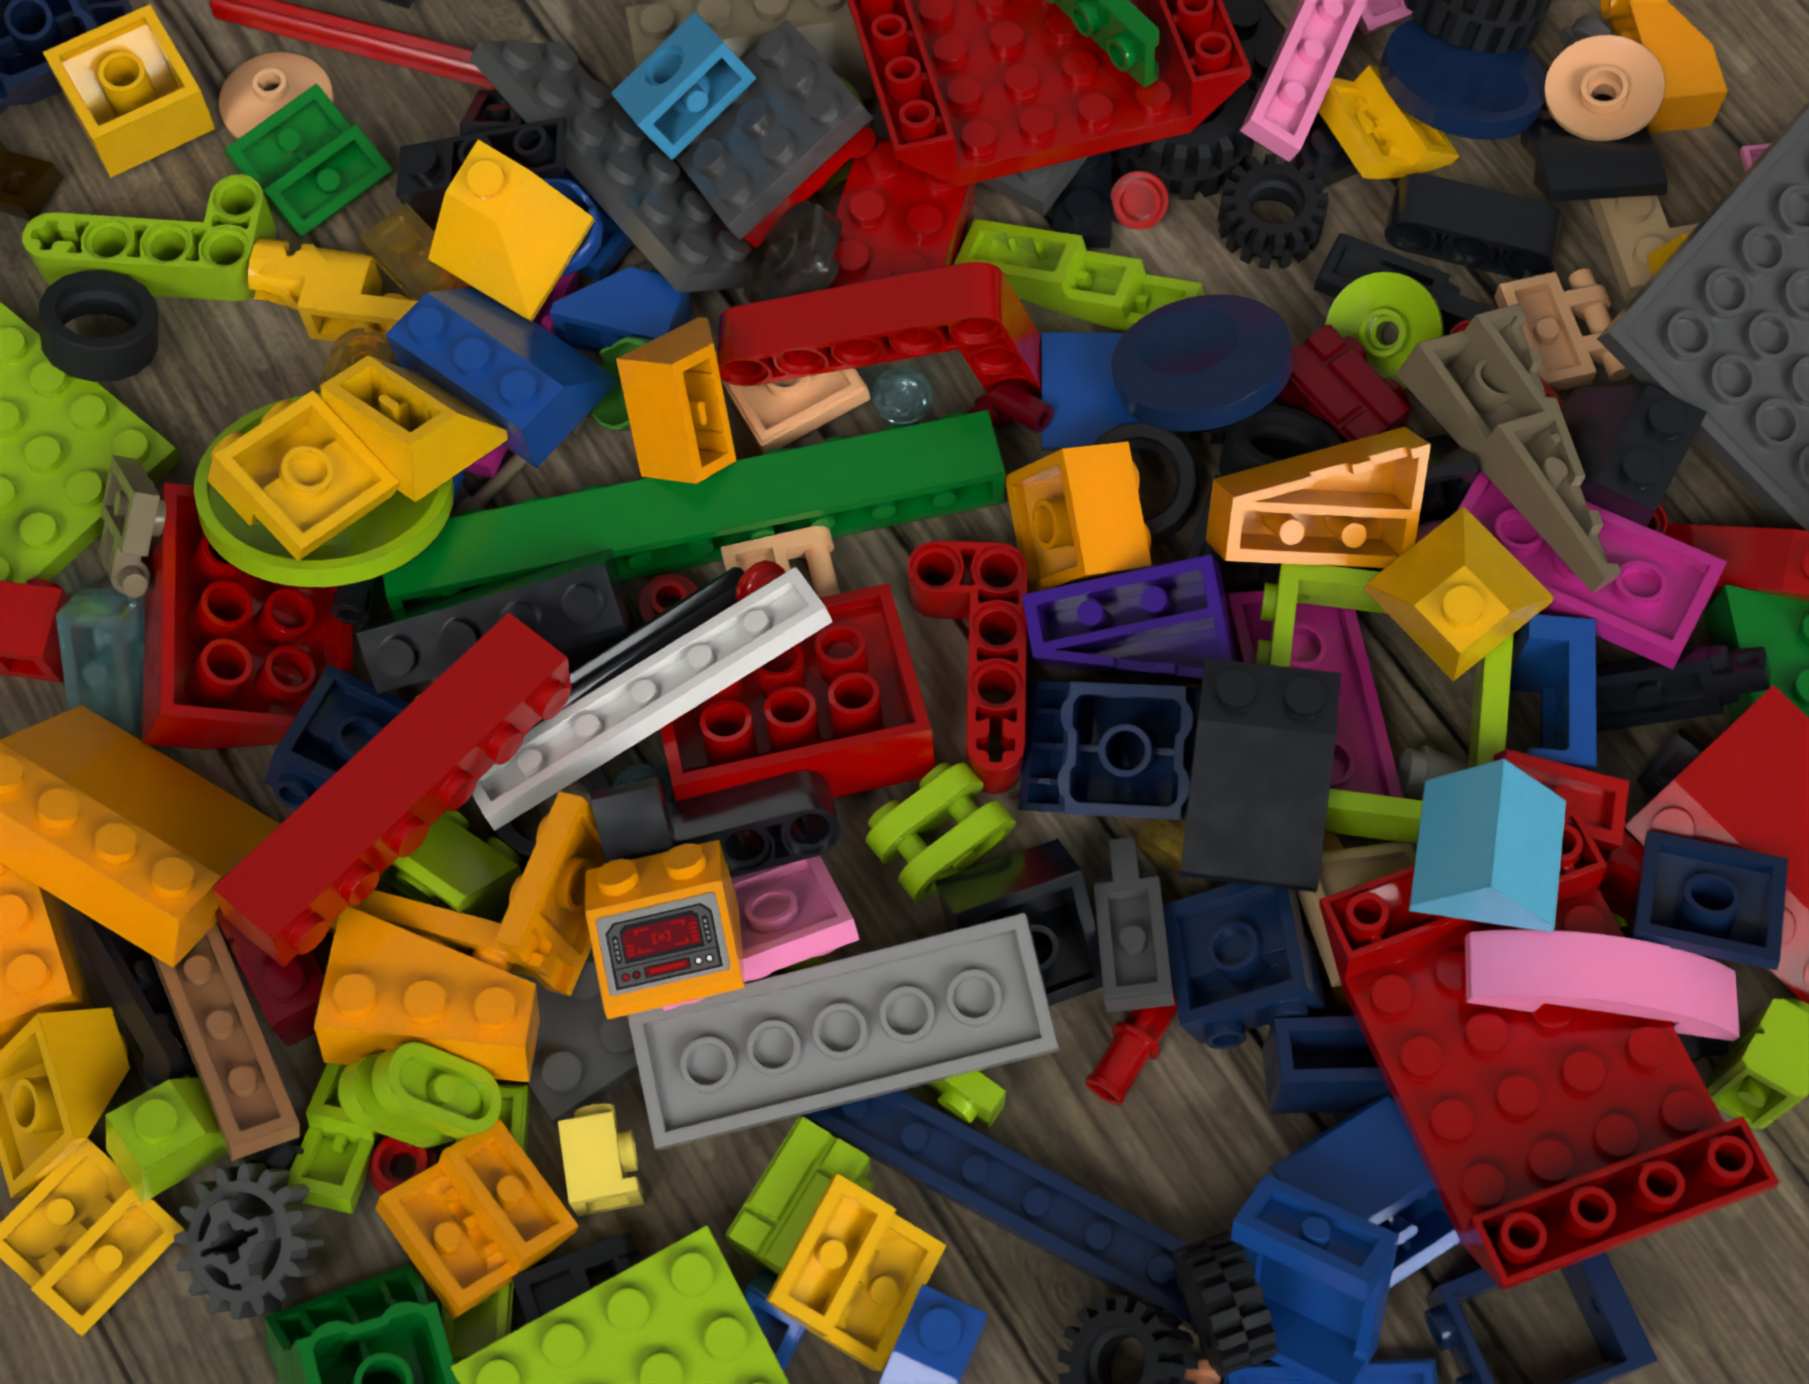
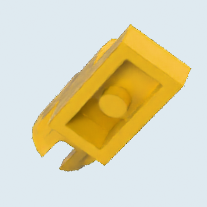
(326, 286)

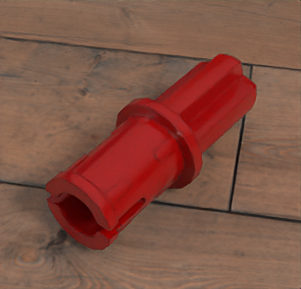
(1129, 1051)

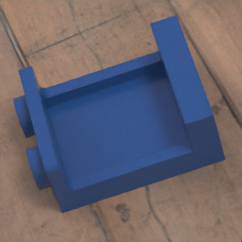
(1559, 662)
(1320, 1279)

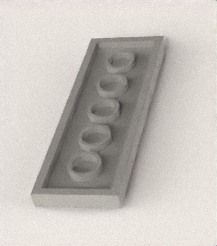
(843, 1032)

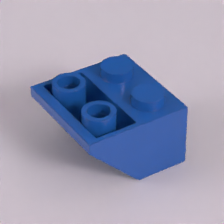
(1378, 1174)

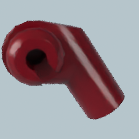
(1011, 403)

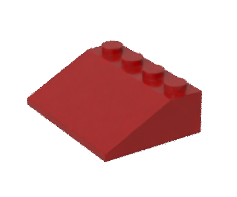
(224, 648)
(825, 706)
(1754, 797)

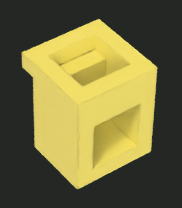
(598, 1161)

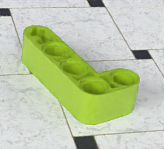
(146, 247)

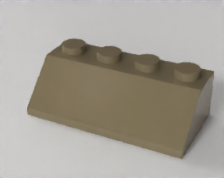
(744, 23)

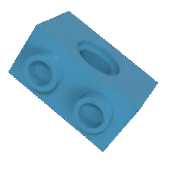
(683, 86)

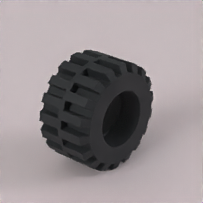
(1482, 23)
(1203, 156)

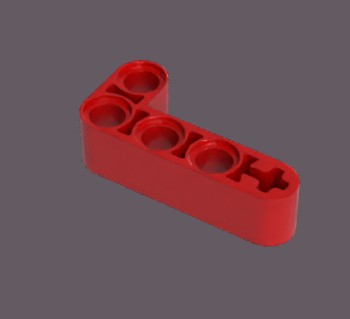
(989, 665)

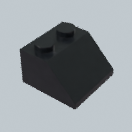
(1629, 444)
(1054, 897)

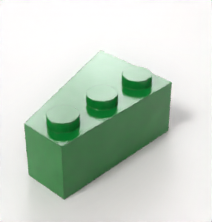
(1766, 620)

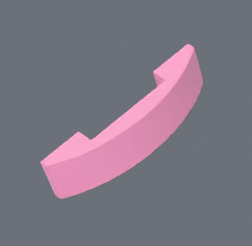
(1602, 975)

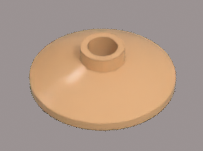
(1608, 67)
(247, 94)

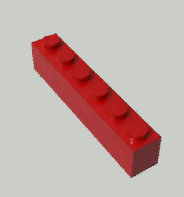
(394, 791)

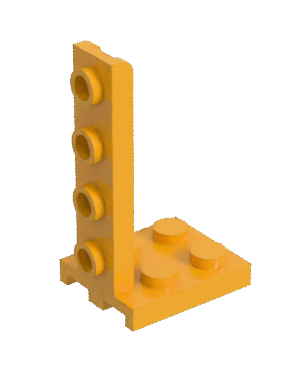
(546, 917)

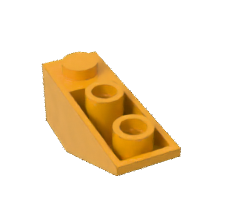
(1687, 58)

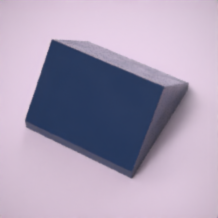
(1710, 900)

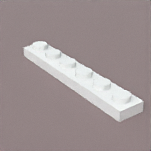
(651, 695)

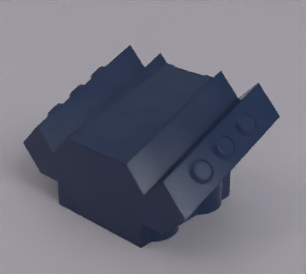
(39, 25)
(1109, 749)

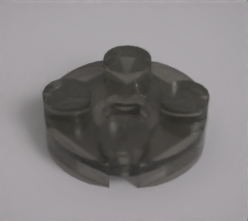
(799, 257)

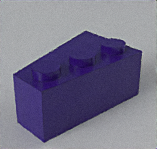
(1135, 622)

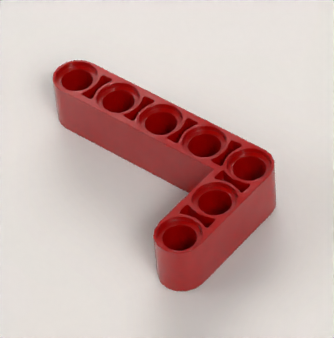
(886, 321)

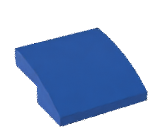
(1079, 388)

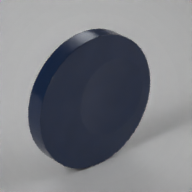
(1462, 88)
(1202, 362)

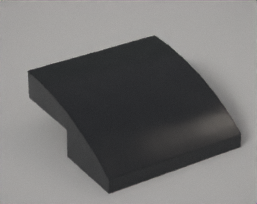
(1591, 169)

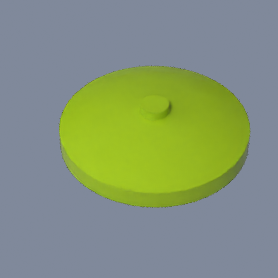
(360, 552)

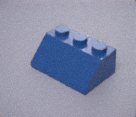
(500, 367)

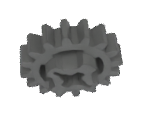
(242, 1246)

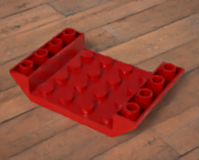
(1018, 88)
(1544, 1123)

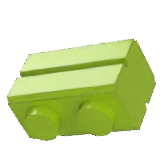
(1765, 1065)
(790, 1192)

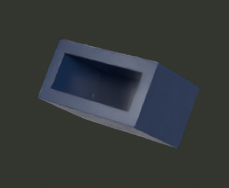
(1319, 1066)

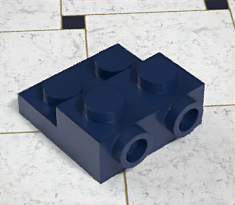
(327, 733)
(1240, 961)

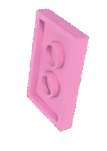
(788, 917)

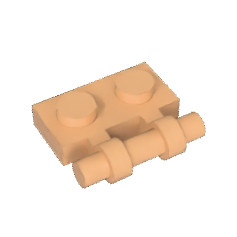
(1553, 326)

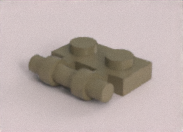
(131, 518)

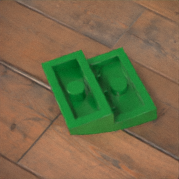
(308, 161)

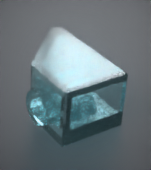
(104, 654)

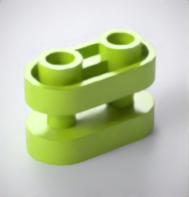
(943, 795)
(419, 1095)

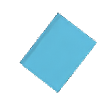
(1489, 848)

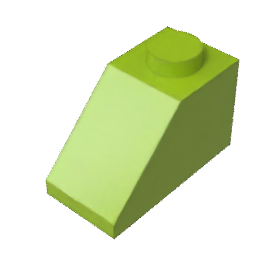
(164, 1136)

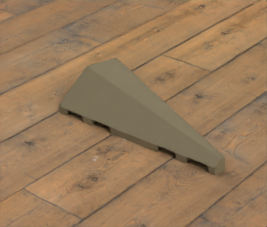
(1495, 407)

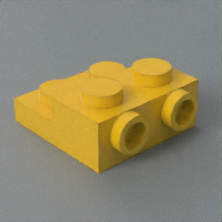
(300, 474)

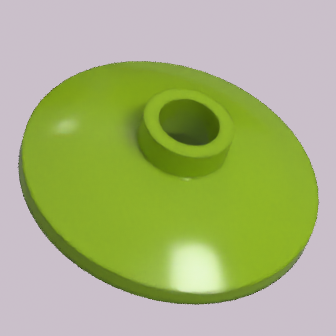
(1384, 298)

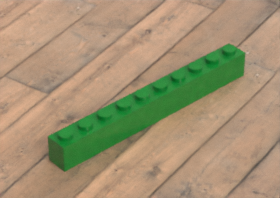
(675, 525)

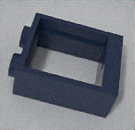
(1600, 1302)

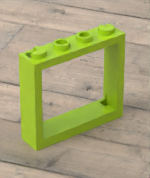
(1344, 588)

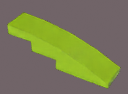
(1066, 278)
(334, 1150)

